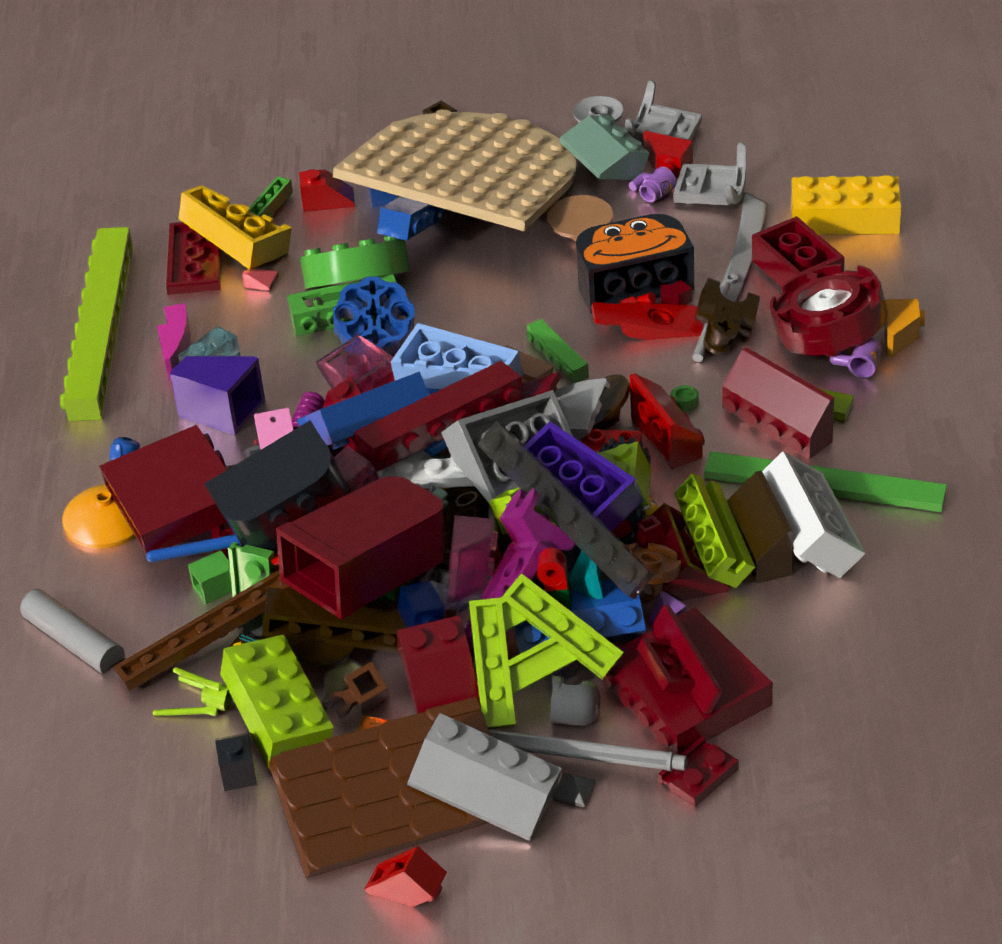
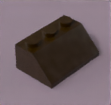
(763, 528)

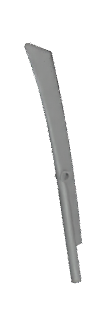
(751, 222)

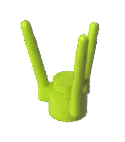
(214, 695)

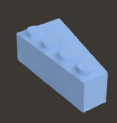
(448, 356)

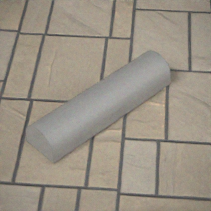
(70, 630)

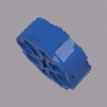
(387, 303)

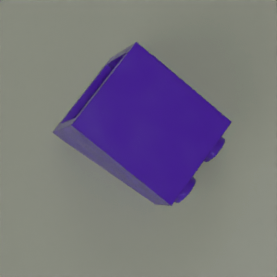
(218, 390)

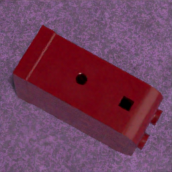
(362, 544)

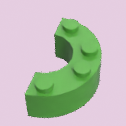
(354, 263)

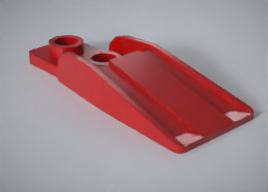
(649, 320)

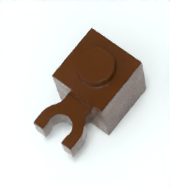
(363, 689)

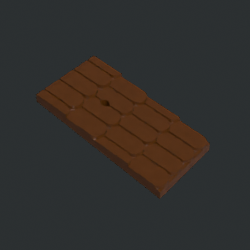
(352, 793)

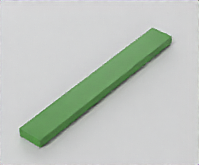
(843, 483)

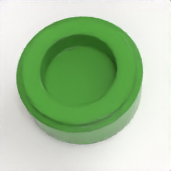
(686, 397)

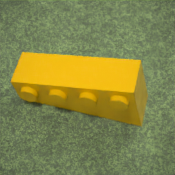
(233, 228)

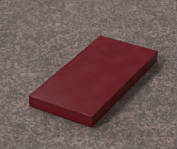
(192, 261)

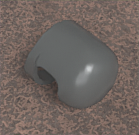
(574, 703)

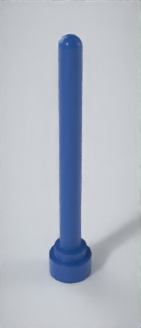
(191, 548)

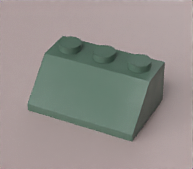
(605, 148)

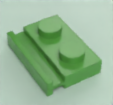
(248, 566)

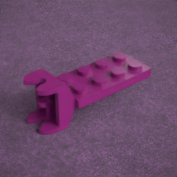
(530, 536)

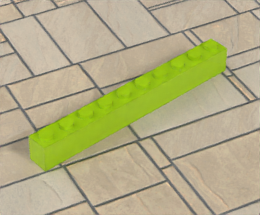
(97, 325)

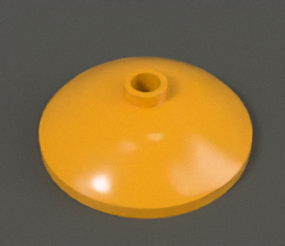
(95, 520)

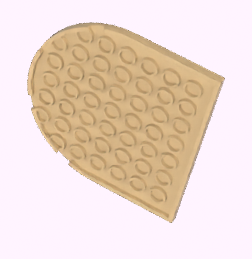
(467, 165)

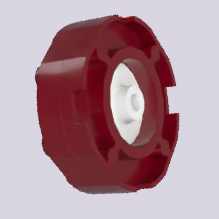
(829, 310)

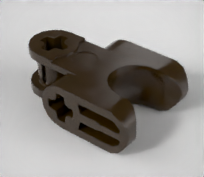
(724, 317)

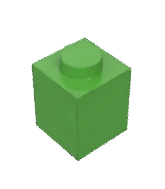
(211, 577)

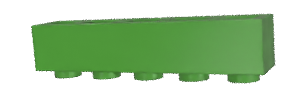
(272, 197)
(557, 351)

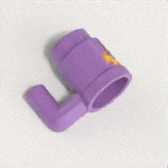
(654, 185)
(863, 359)

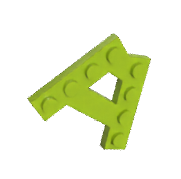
(568, 641)

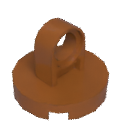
(662, 563)

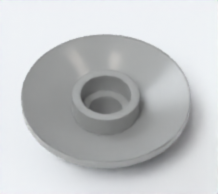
(598, 105)

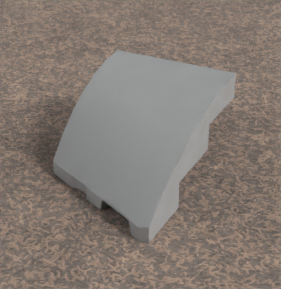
(581, 404)

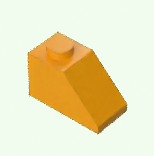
(902, 324)

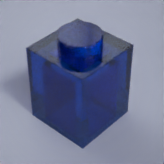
(420, 604)

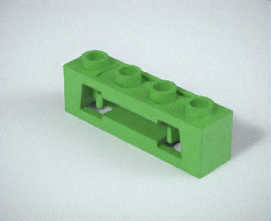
(319, 317)

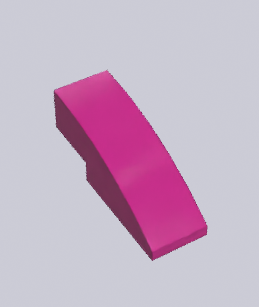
(174, 335)

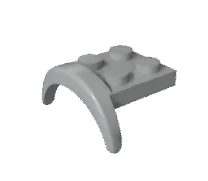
(662, 119)
(712, 183)

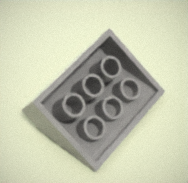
(521, 418)

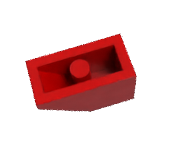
(668, 151)
(323, 191)
(407, 878)

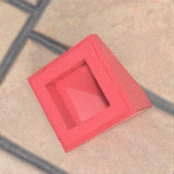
(259, 278)

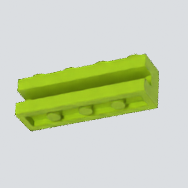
(714, 531)

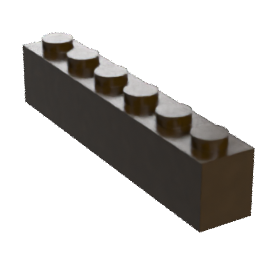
(302, 619)

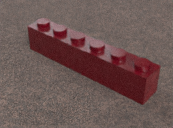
(424, 420)

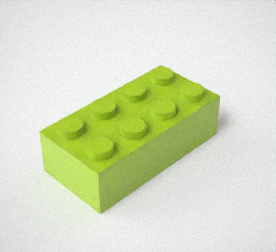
(274, 696)

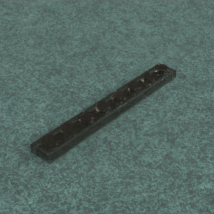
(567, 511)

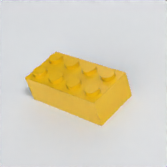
(847, 204)

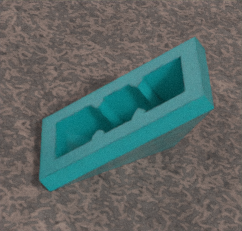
(586, 577)

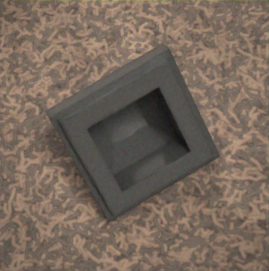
(574, 789)

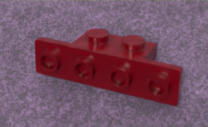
(678, 662)

